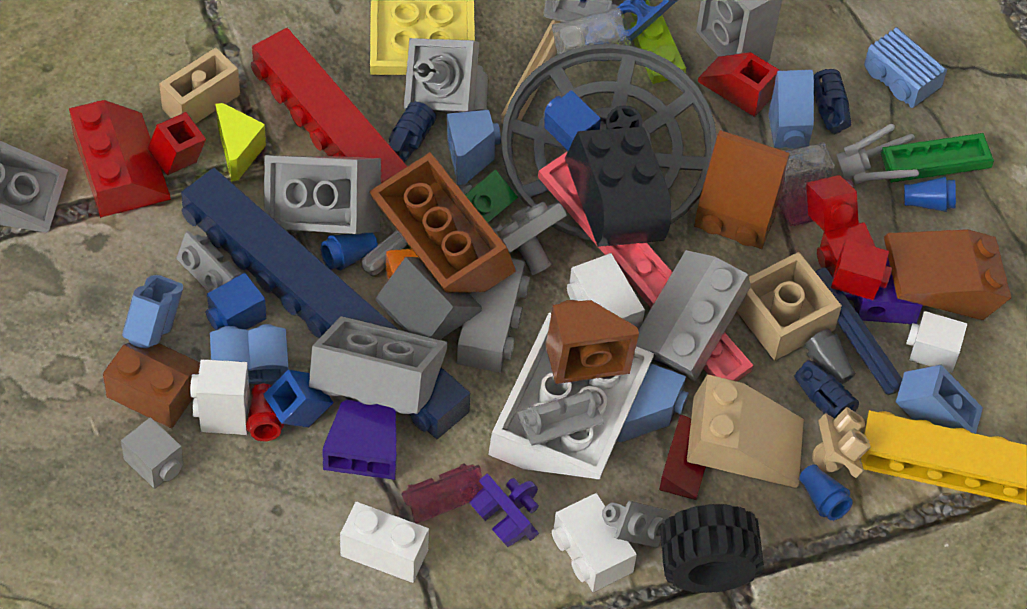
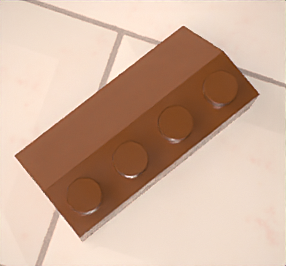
(443, 228)

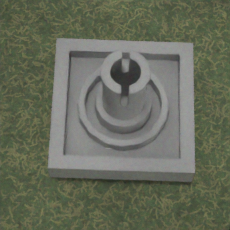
(442, 74)
(523, 230)

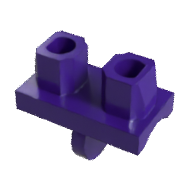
(493, 498)

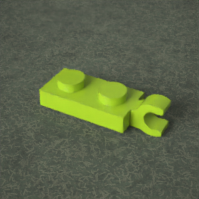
(659, 41)

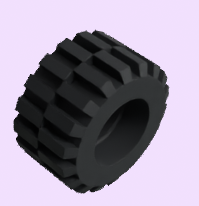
(711, 548)

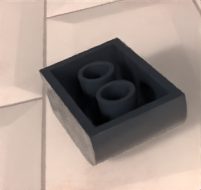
(620, 186)

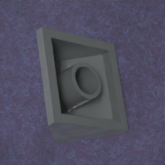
(421, 304)

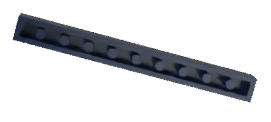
(300, 279)

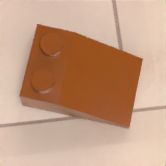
(741, 190)
(949, 271)

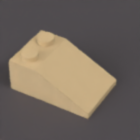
(744, 433)

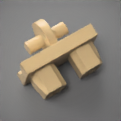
(841, 443)

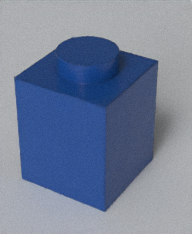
(567, 116)
(236, 304)
(296, 401)

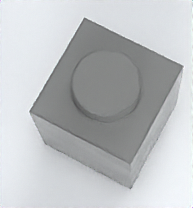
(152, 453)

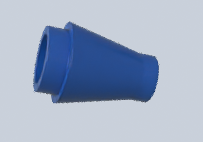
(931, 194)
(346, 249)
(827, 494)

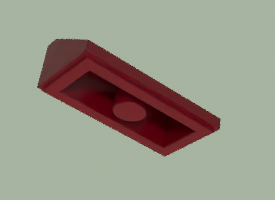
(679, 475)

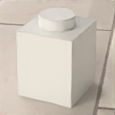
(936, 340)

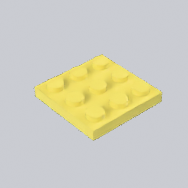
(399, 20)

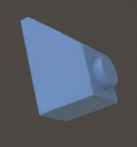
(792, 109)
(471, 142)
(938, 398)
(655, 403)

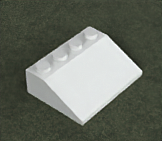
(574, 454)

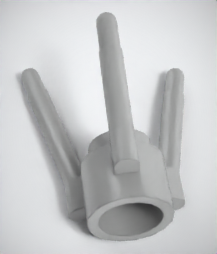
(855, 158)

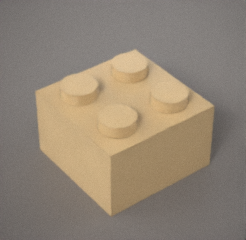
(788, 306)

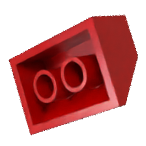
(117, 157)

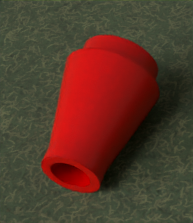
(261, 419)

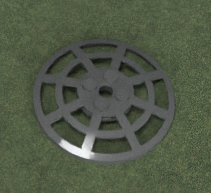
(622, 89)

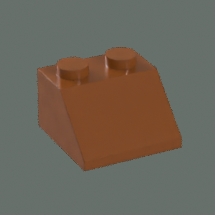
(589, 342)
(151, 381)

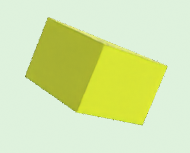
(240, 137)

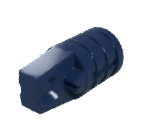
(832, 100)
(411, 129)
(824, 389)

